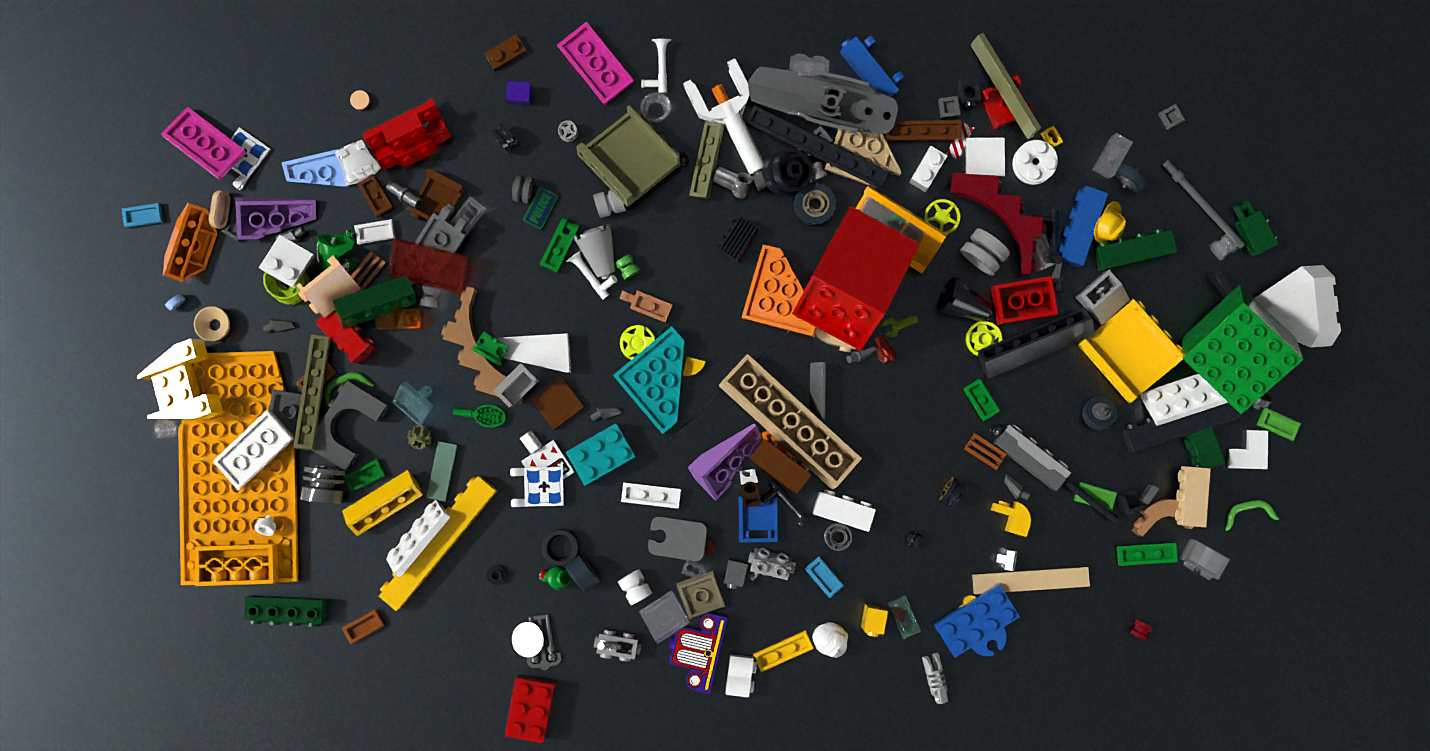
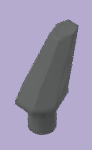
(293, 235)
(1058, 276)
(278, 325)
(858, 355)
(605, 412)
(1015, 488)

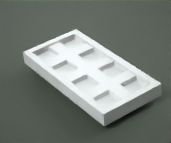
(1181, 399)
(417, 538)

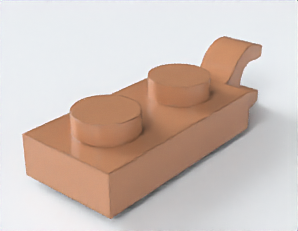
(648, 305)

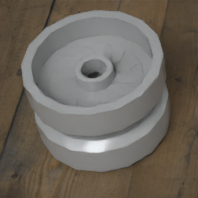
(985, 252)

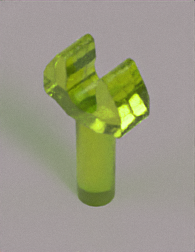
(899, 324)

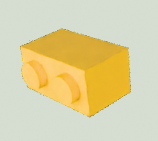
(874, 620)

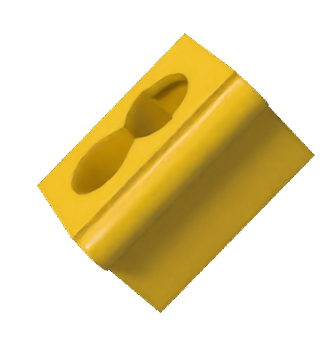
(1048, 139)

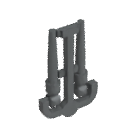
(544, 664)

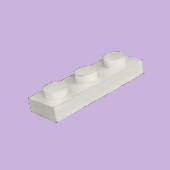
(651, 495)

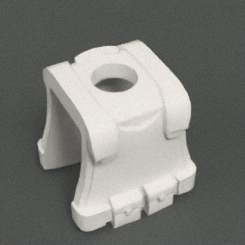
(356, 162)

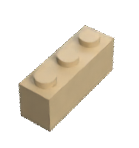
(1192, 496)

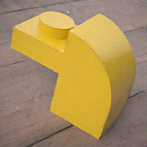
(1019, 517)

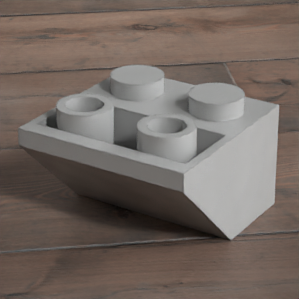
(1103, 297)

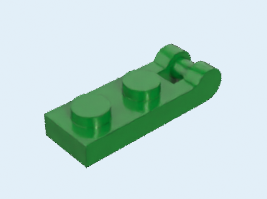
(559, 245)

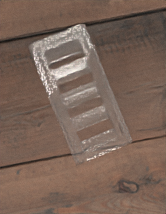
(476, 216)

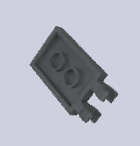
(442, 233)

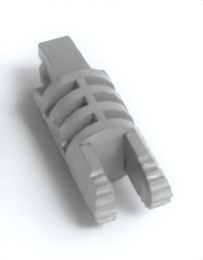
(936, 678)

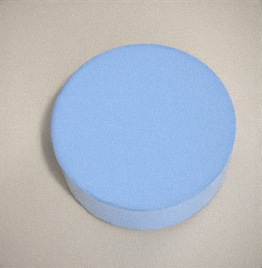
(175, 302)

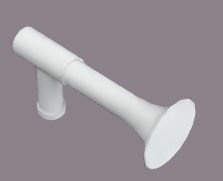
(662, 76)
(600, 288)

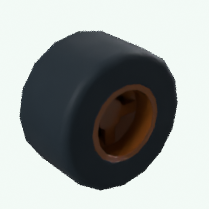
(582, 573)

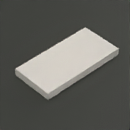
(253, 449)

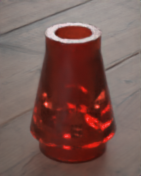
(884, 350)

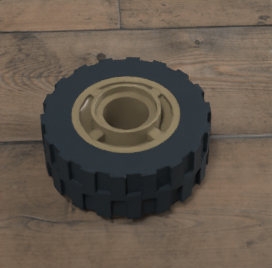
(806, 212)

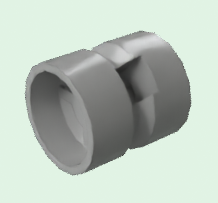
(608, 202)

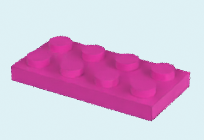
(595, 63)
(203, 143)

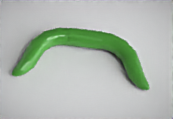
(337, 382)
(1249, 505)

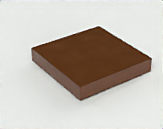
(557, 403)

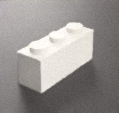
(844, 510)

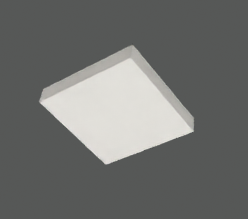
(985, 156)

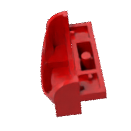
(407, 136)

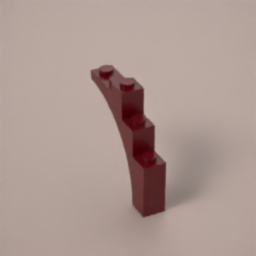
(1023, 228)

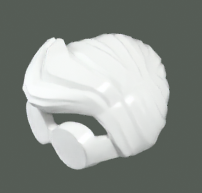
(830, 639)

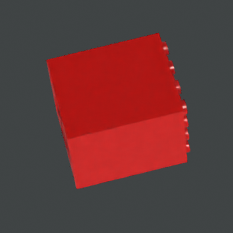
(856, 278)

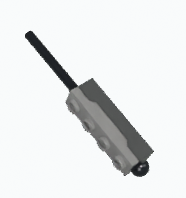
(1041, 464)

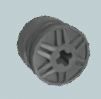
(323, 484)

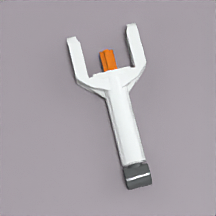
(730, 114)

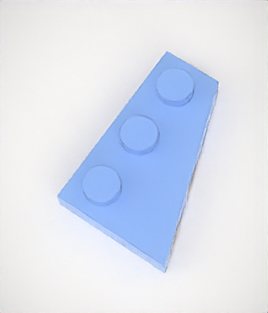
(315, 169)

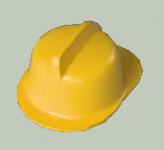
(1110, 224)

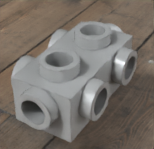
(770, 564)
(613, 645)

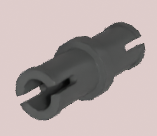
(404, 194)

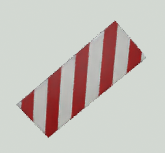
(958, 145)

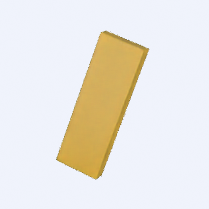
(783, 651)

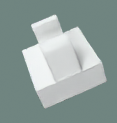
(1009, 559)

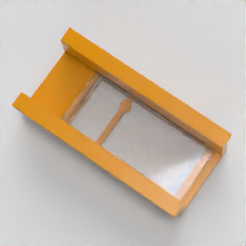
(904, 221)

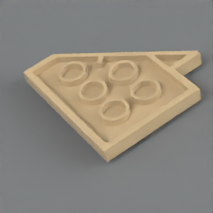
(867, 146)

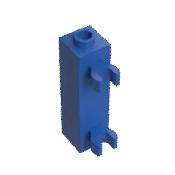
(867, 68)

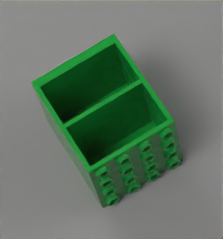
(1240, 349)

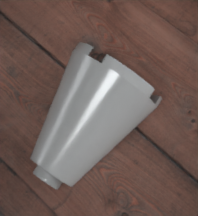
(598, 250)

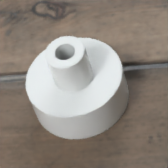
(265, 526)

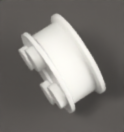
(1041, 153)

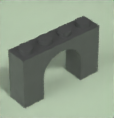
(349, 397)

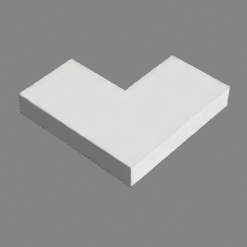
(1255, 454)

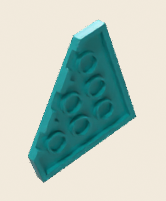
(655, 379)

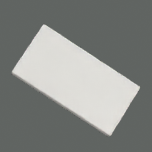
(375, 232)

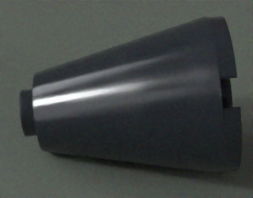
(963, 302)

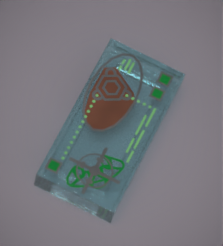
(904, 617)

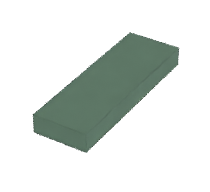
(442, 471)

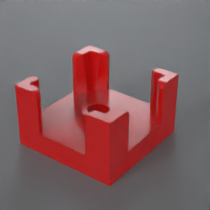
(996, 106)

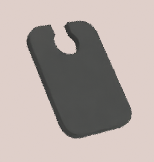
(683, 539)

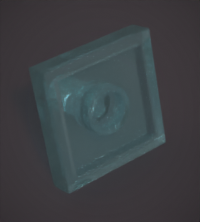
(414, 402)

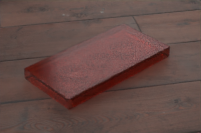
(428, 265)

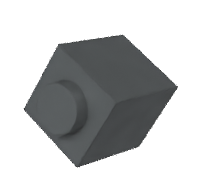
(735, 574)

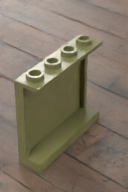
(630, 157)

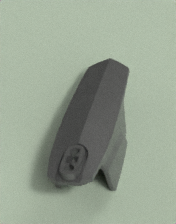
(824, 99)

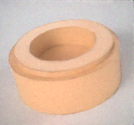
(360, 100)

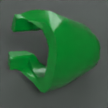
(335, 246)

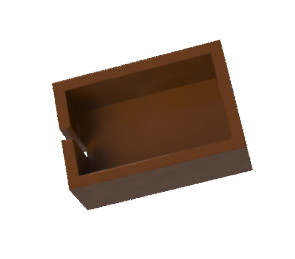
(780, 465)

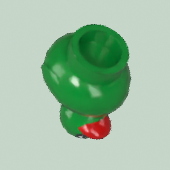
(556, 577)

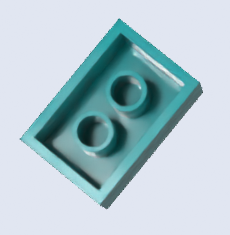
(600, 454)

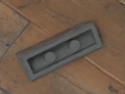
(818, 389)

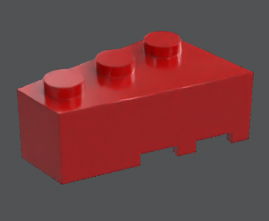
(348, 339)

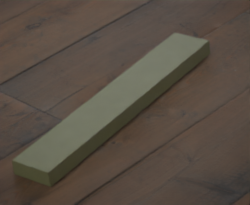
(1005, 86)
(312, 392)

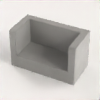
(515, 385)

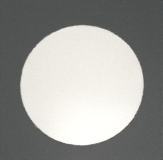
(527, 639)

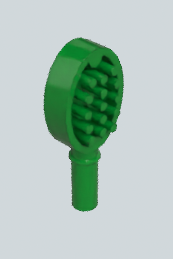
(485, 415)

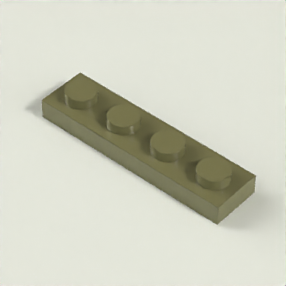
(707, 160)

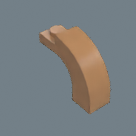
(1154, 512)

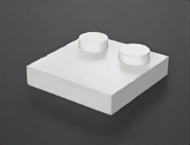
(286, 261)

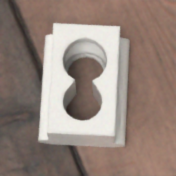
(531, 442)

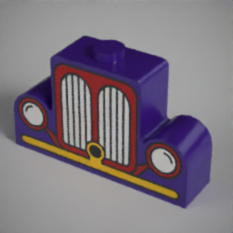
(699, 650)

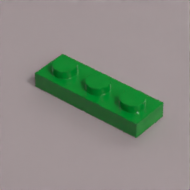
(1147, 554)

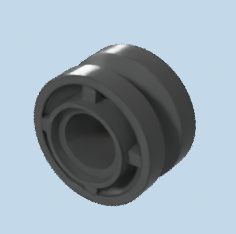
(523, 189)
(847, 536)

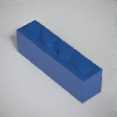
(1081, 228)

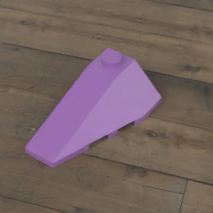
(265, 216)
(718, 465)

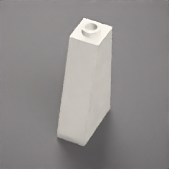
(540, 350)

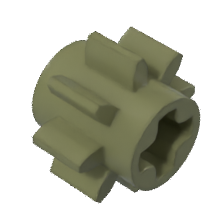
(419, 437)

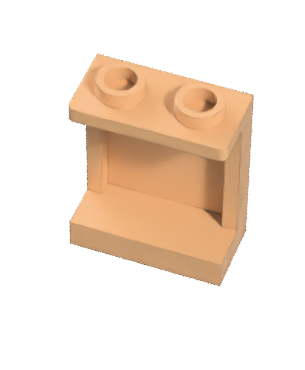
(328, 286)

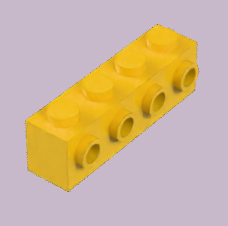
(382, 503)

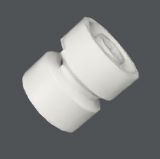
(635, 587)

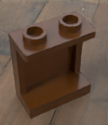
(436, 193)

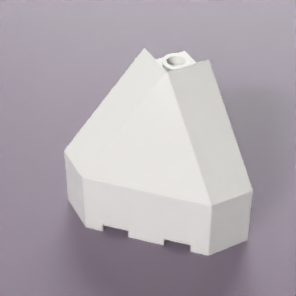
(1305, 305)

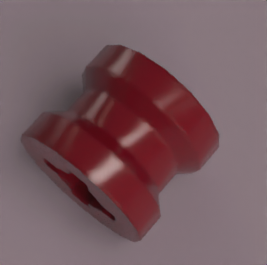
(1141, 630)

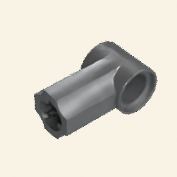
(738, 183)

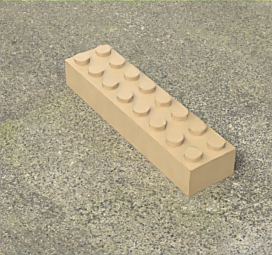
(790, 422)

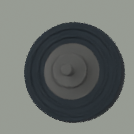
(1131, 178)
(1100, 413)

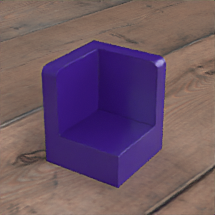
(519, 93)

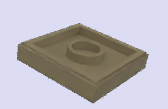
(700, 594)

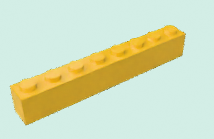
(461, 515)

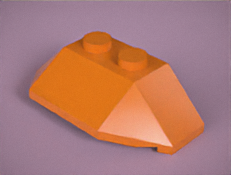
(189, 244)

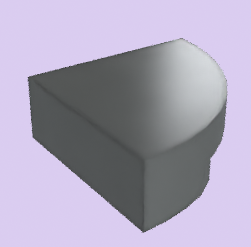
(231, 230)

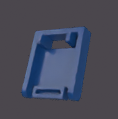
(758, 518)

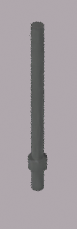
(1178, 176)

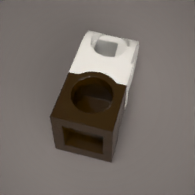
(750, 488)

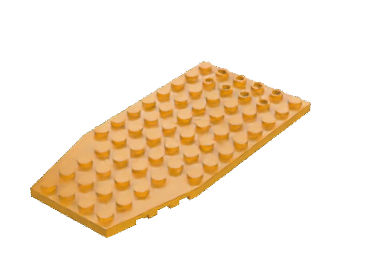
(215, 517)

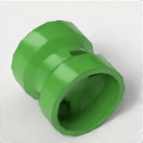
(630, 268)

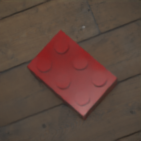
(1024, 300)
(530, 708)

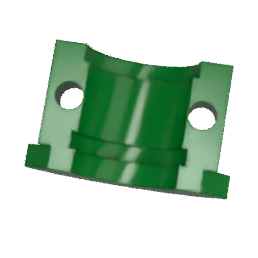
(490, 348)

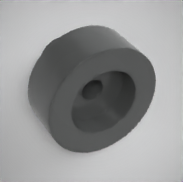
(1263, 401)

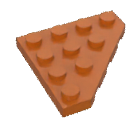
(775, 293)

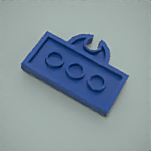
(978, 623)

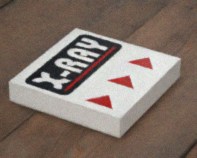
(549, 456)

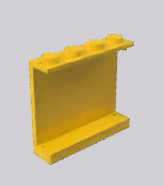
(1132, 350)

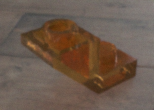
(399, 320)

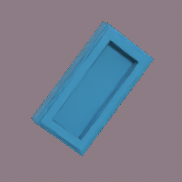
(142, 215)
(824, 577)

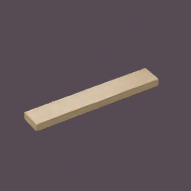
(1032, 579)

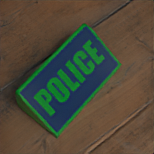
(540, 208)

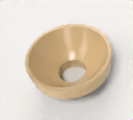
(203, 320)

